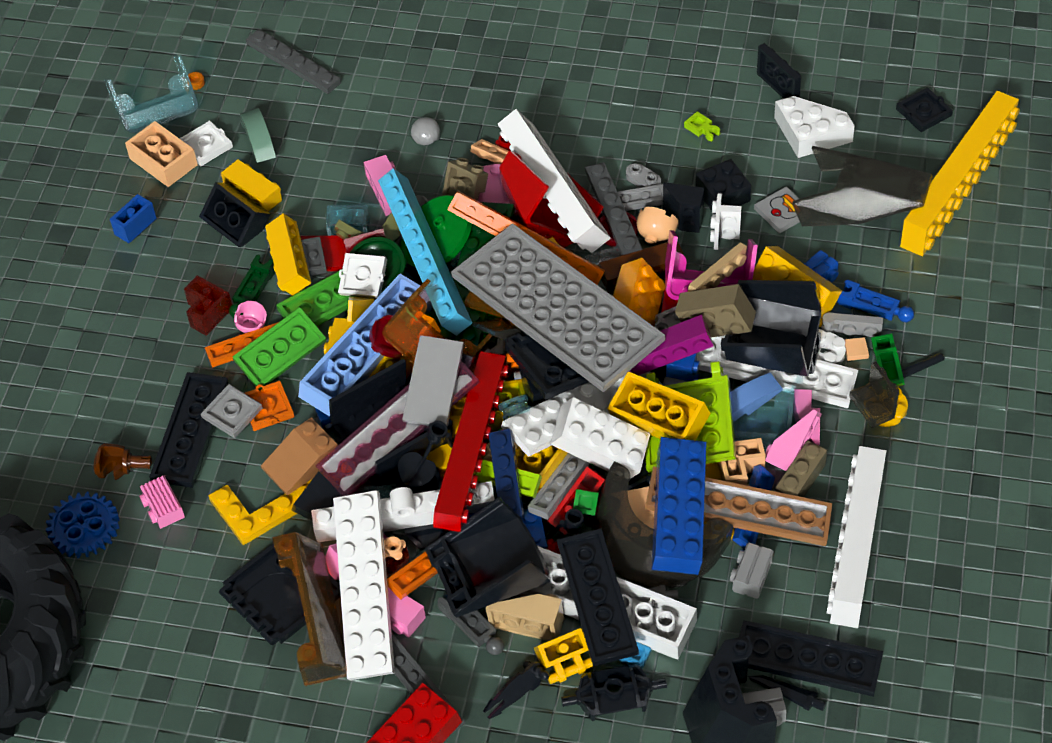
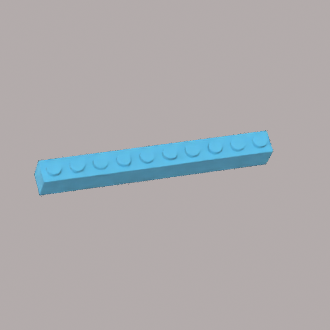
(425, 252)

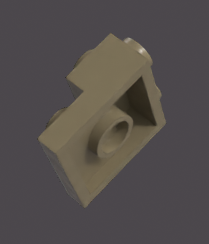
(464, 178)

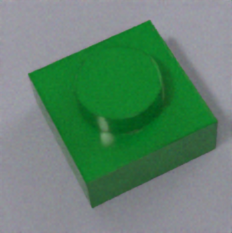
(586, 501)

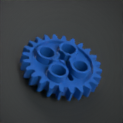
(83, 524)

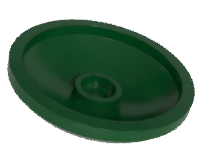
(384, 247)

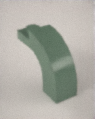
(258, 135)

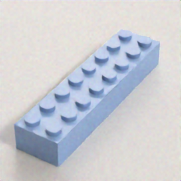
(352, 357)

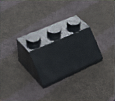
(234, 214)

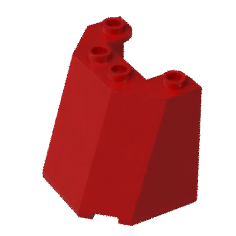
(526, 192)

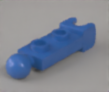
(873, 302)

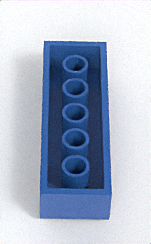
(679, 506)

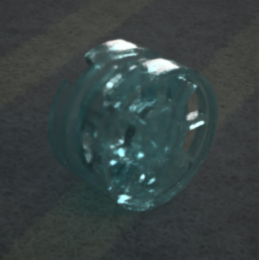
(511, 407)

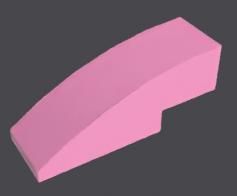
(802, 407)

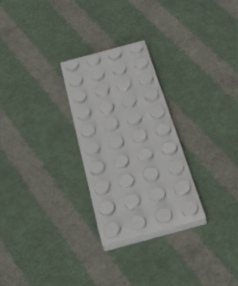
(558, 307)

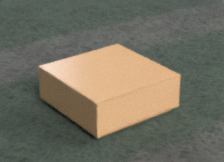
(856, 349)

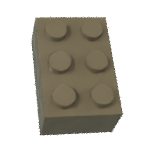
(723, 309)

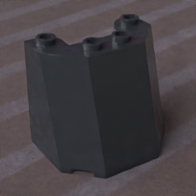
(783, 329)
(718, 707)

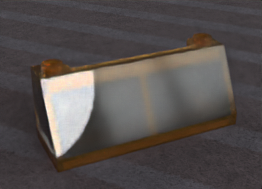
(325, 653)

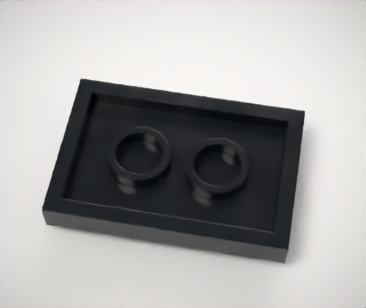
(777, 73)

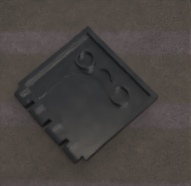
(542, 367)
(268, 596)

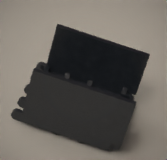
(361, 402)

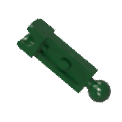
(252, 283)

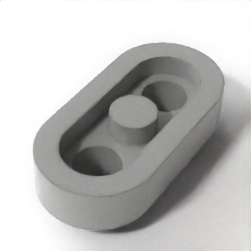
(641, 176)

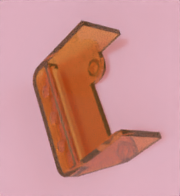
(407, 325)

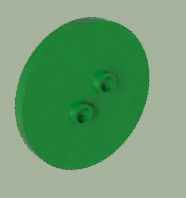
(447, 228)

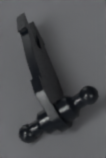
(517, 687)

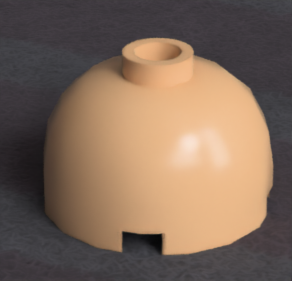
(655, 225)

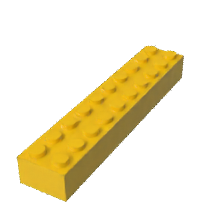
(960, 173)

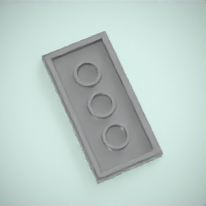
(433, 381)

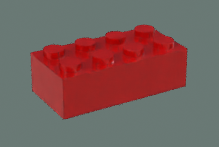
(419, 720)

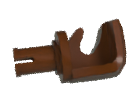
(119, 460)

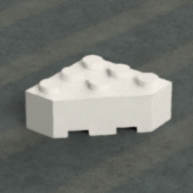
(812, 124)

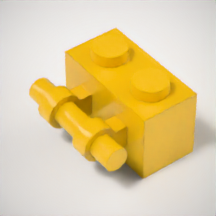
(561, 649)

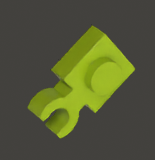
(701, 125)

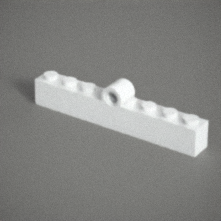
(401, 510)

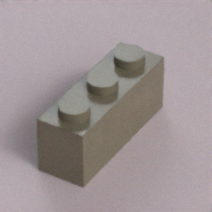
(803, 470)

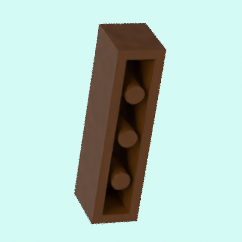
(654, 256)

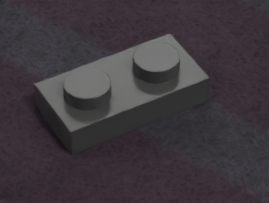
(314, 256)

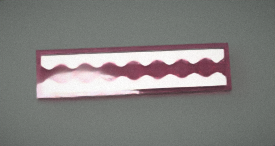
(381, 434)

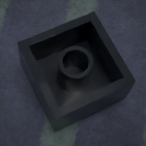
(724, 179)

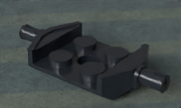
(598, 700)

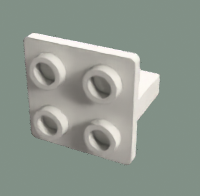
(725, 221)

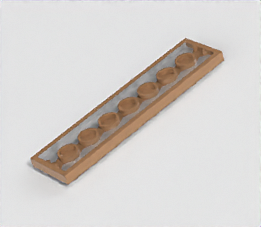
(762, 510)

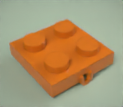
(274, 403)

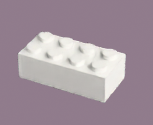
(599, 437)

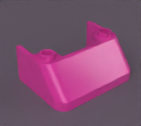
(678, 277)

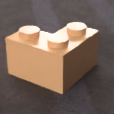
(748, 454)

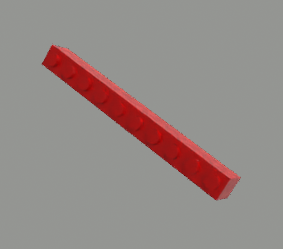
(470, 443)

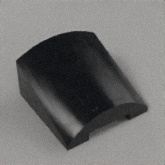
(488, 559)

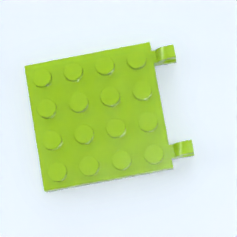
(718, 429)

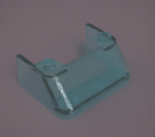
(162, 109)

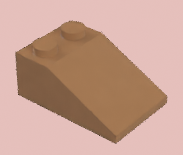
(295, 458)

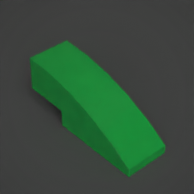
(887, 357)

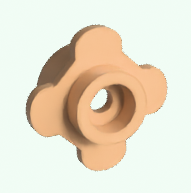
(394, 542)

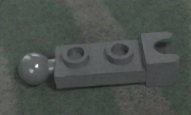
(475, 627)

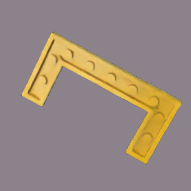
(252, 525)

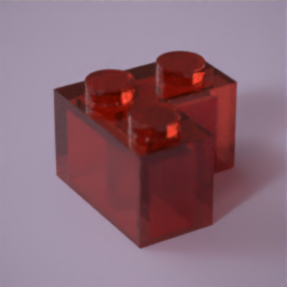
(207, 303)

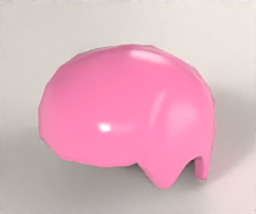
(253, 317)

